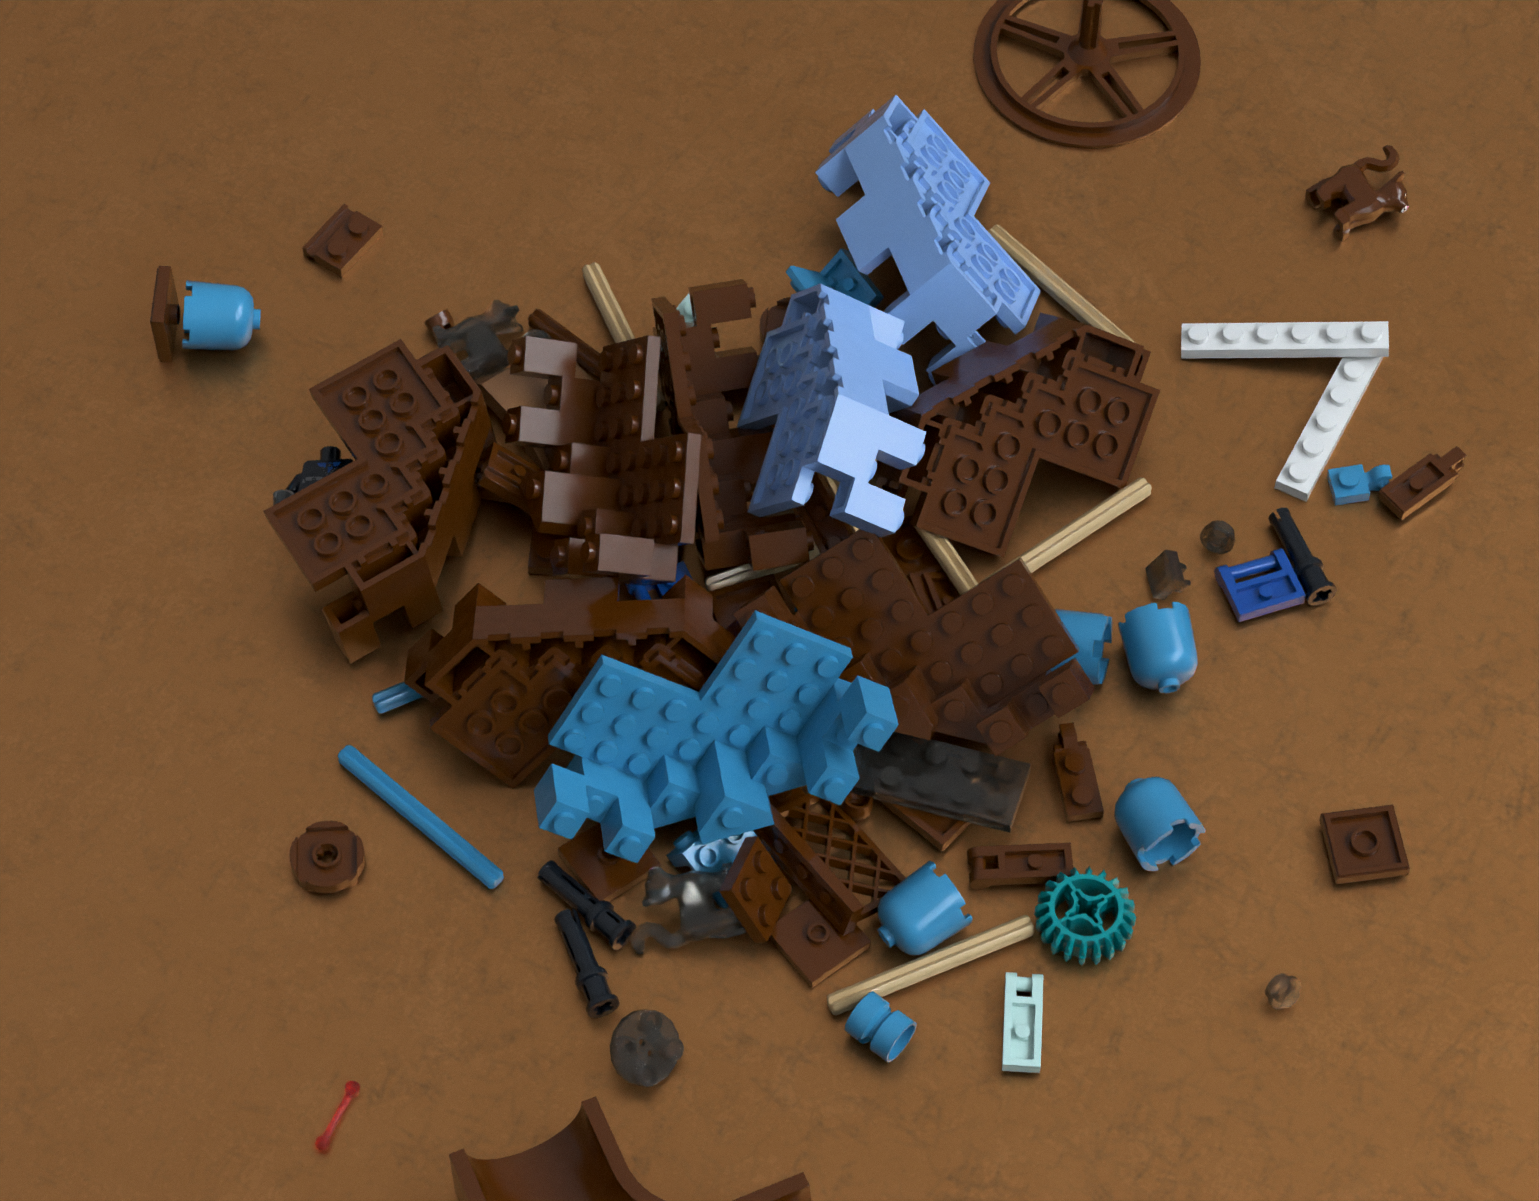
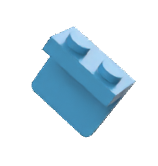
(839, 275)
(707, 857)

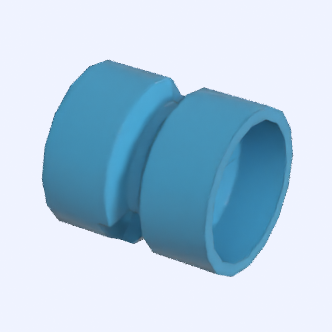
(885, 1030)

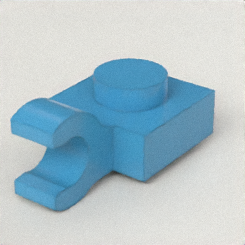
(1354, 485)

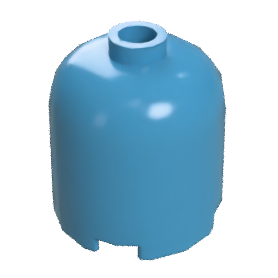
(218, 316)
(1090, 634)
(1159, 646)
(1157, 822)
(921, 912)

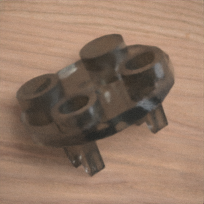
(657, 1035)

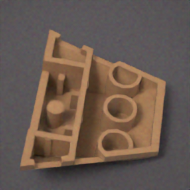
(509, 391)

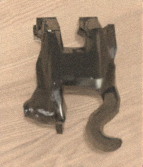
(479, 338)
(696, 906)

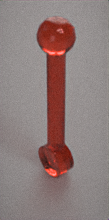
(352, 1090)

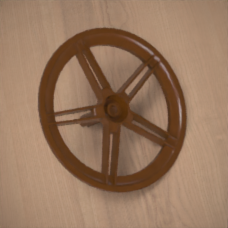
(1087, 56)

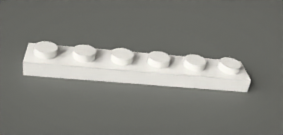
(1284, 340)
(1326, 426)

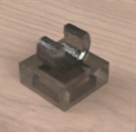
(1166, 575)

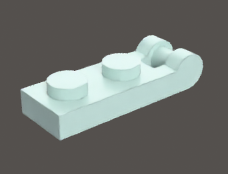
(1022, 1023)

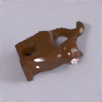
(1357, 196)

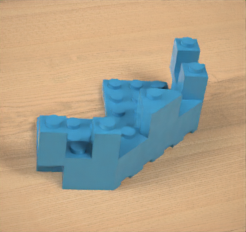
(669, 753)

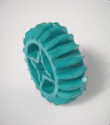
(1081, 928)

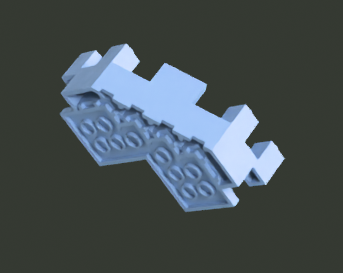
(922, 213)
(830, 393)

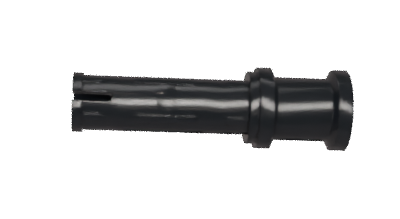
(1307, 568)
(597, 914)
(590, 976)

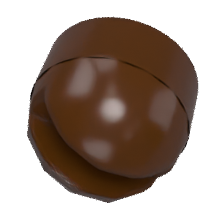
(443, 319)
(858, 806)

